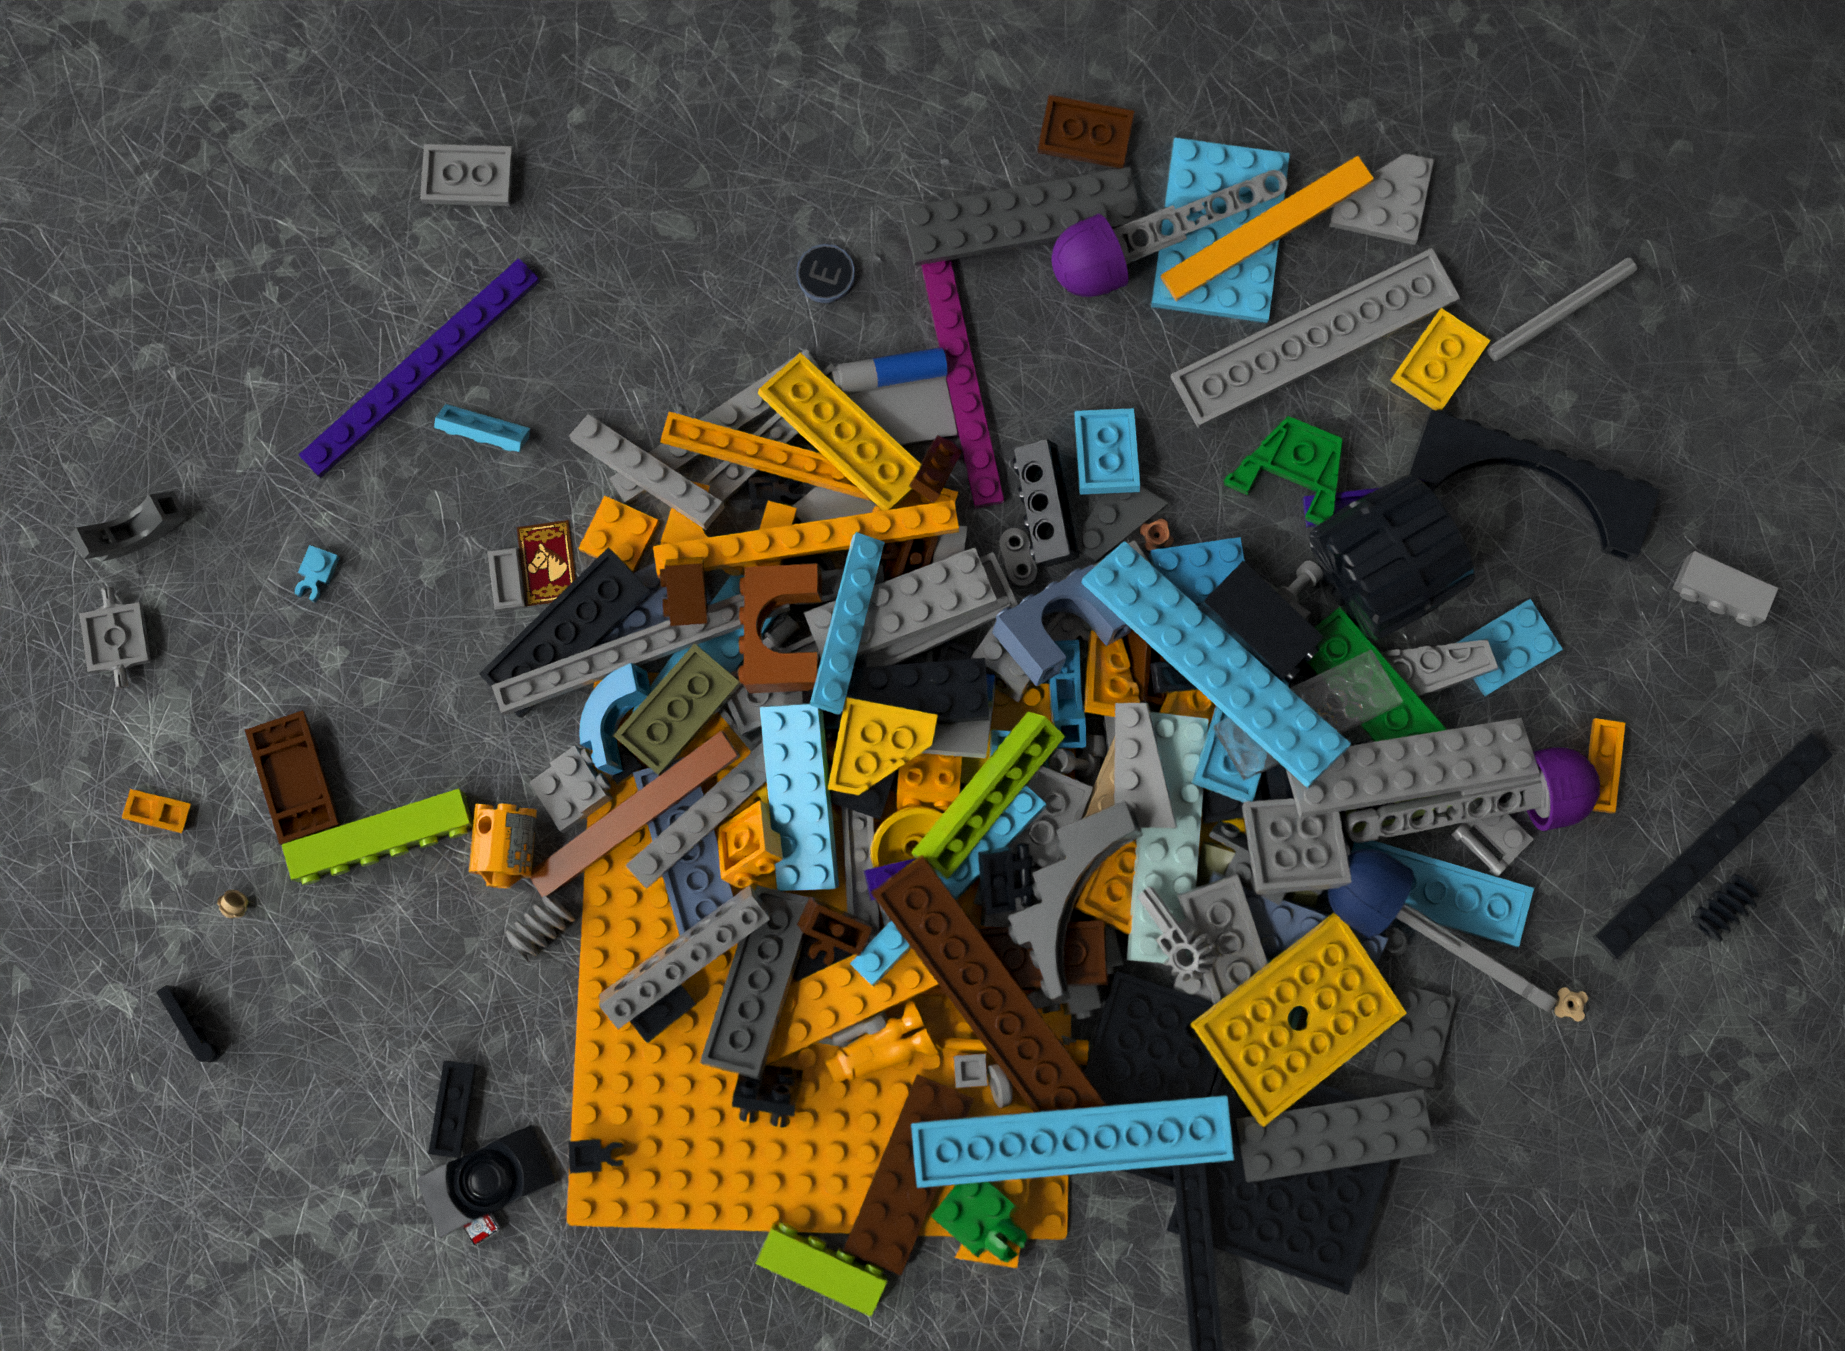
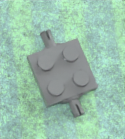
(115, 637)

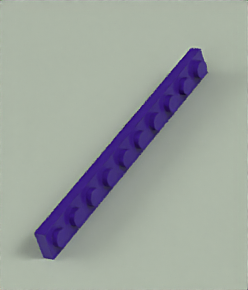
(419, 368)

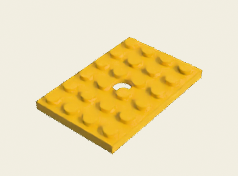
(1346, 1011)

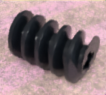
(1725, 906)

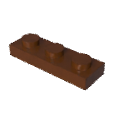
(935, 468)

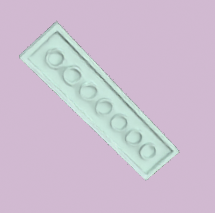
(1169, 855)

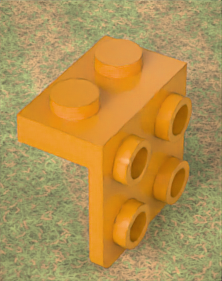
(929, 781)

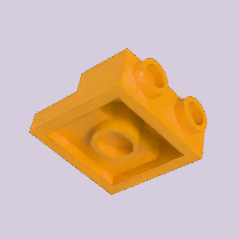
(748, 846)

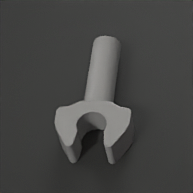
(867, 1026)

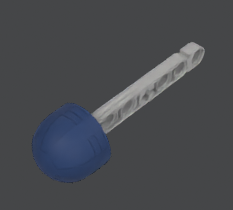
(1379, 895)

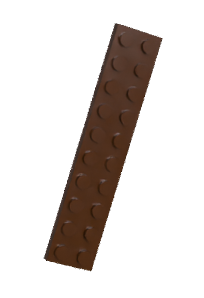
(984, 990)

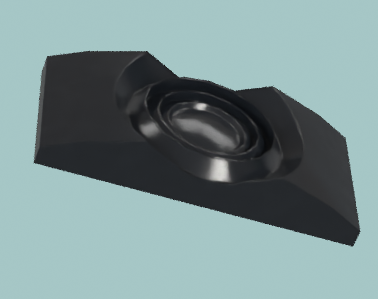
(485, 1180)

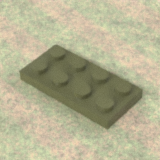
(677, 709)

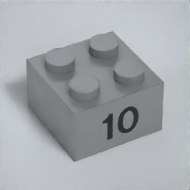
(1009, 675)

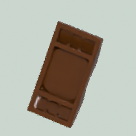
(292, 777)

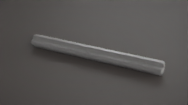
(1561, 309)

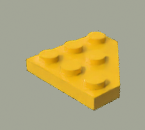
(876, 742)

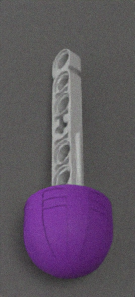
(1093, 256)
(1555, 799)

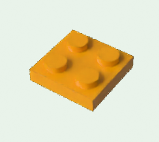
(620, 529)

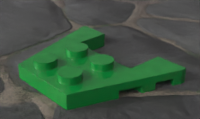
(1301, 456)

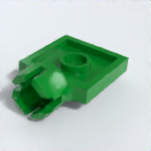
(981, 1220)

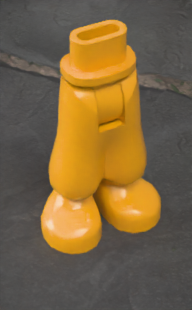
(883, 1047)

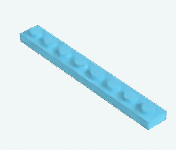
(890, 945)

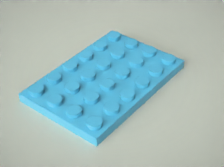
(1195, 173)

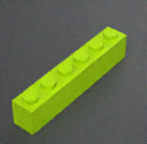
(988, 793)
(377, 836)

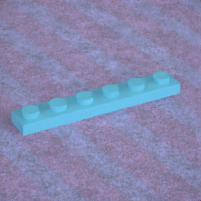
(847, 623)

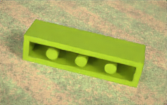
(822, 1269)

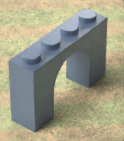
(1027, 641)

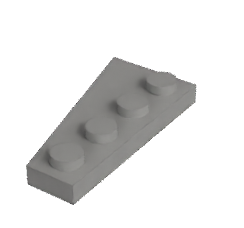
(1440, 667)
(1139, 767)

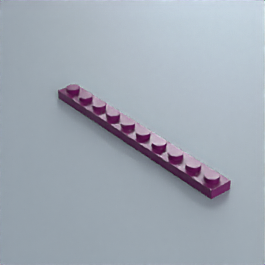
(962, 384)

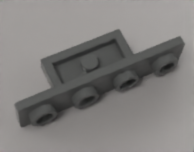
(1241, 863)

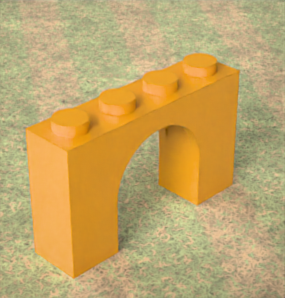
(683, 529)

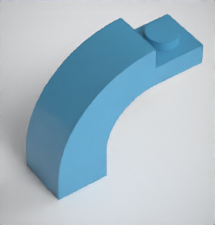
(1066, 698)
(605, 710)

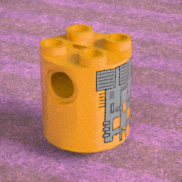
(502, 844)

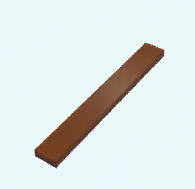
(634, 814)

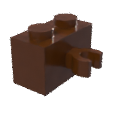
(907, 556)
(685, 591)
(833, 928)

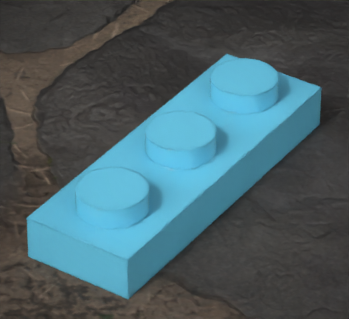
(482, 428)

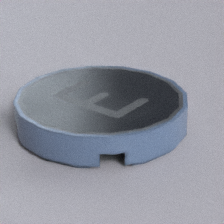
(825, 273)

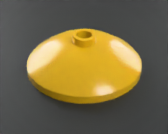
(893, 835)

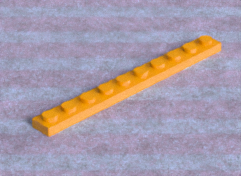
(769, 456)
(813, 537)

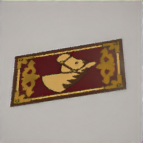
(545, 561)

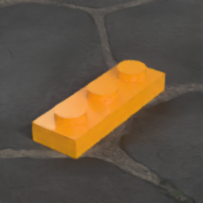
(1606, 757)

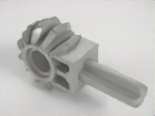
(1177, 938)

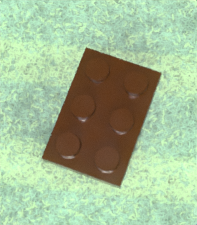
(1085, 131)

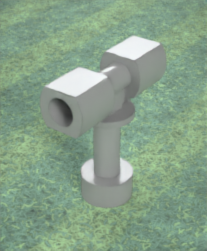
(1308, 575)
(1086, 765)

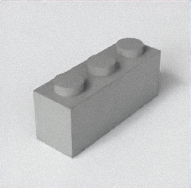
(1724, 589)

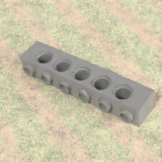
(683, 957)

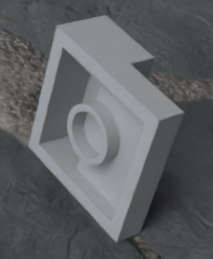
(571, 788)

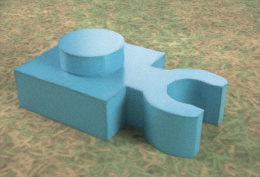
(316, 567)

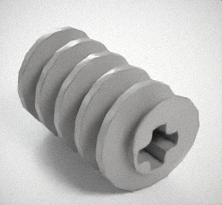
(539, 927)

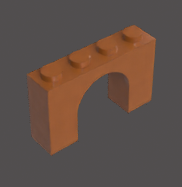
(763, 592)

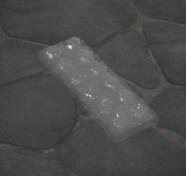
(1340, 695)

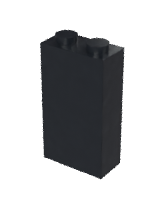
(1262, 622)

